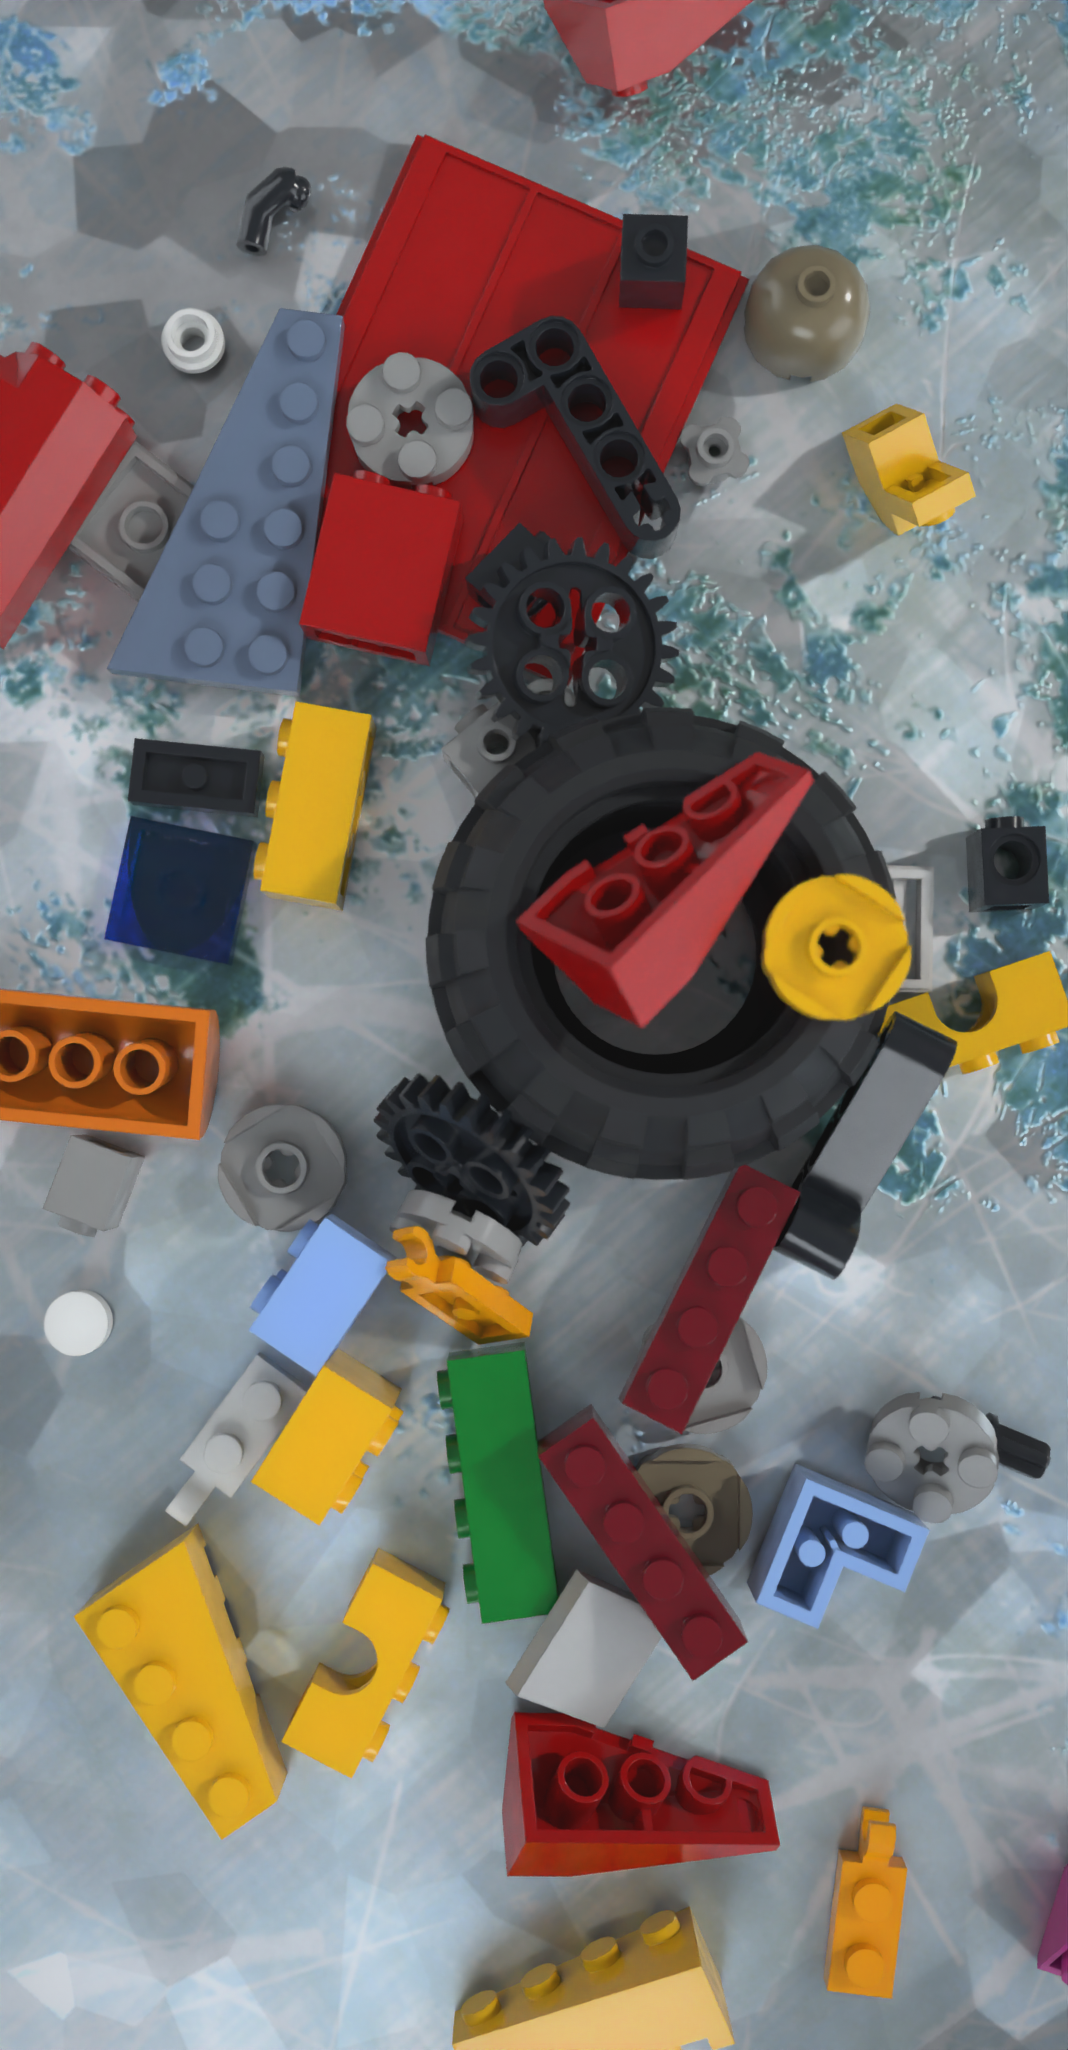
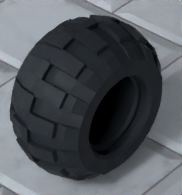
(500, 997)

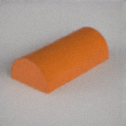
(107, 1064)

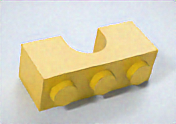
(1019, 1006)
(343, 1712)

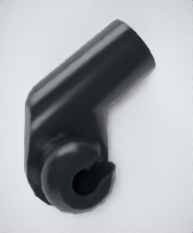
(264, 202)

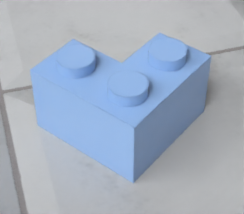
(322, 1293)
(819, 1532)

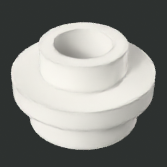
(188, 324)

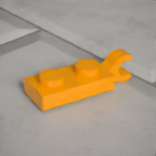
(456, 1291)
(866, 1911)

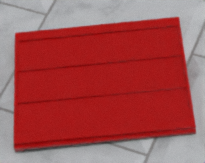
(472, 261)

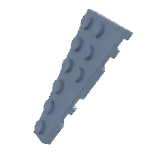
(245, 545)

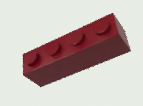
(708, 1297)
(642, 1542)

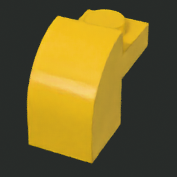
(902, 470)

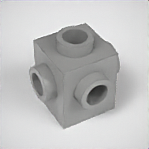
(477, 735)

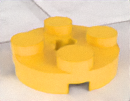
(876, 939)

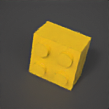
(321, 1447)

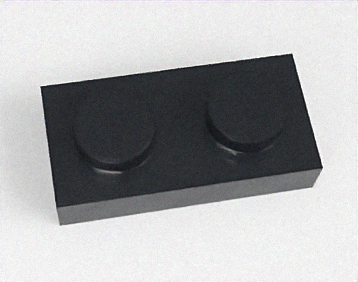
(196, 777)

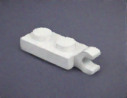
(237, 1434)

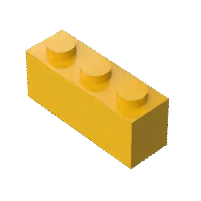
(316, 805)

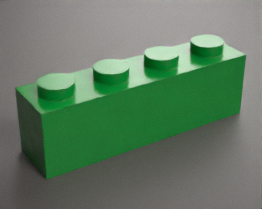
(501, 1482)

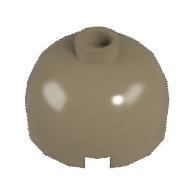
(807, 313)

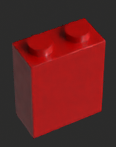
(382, 567)

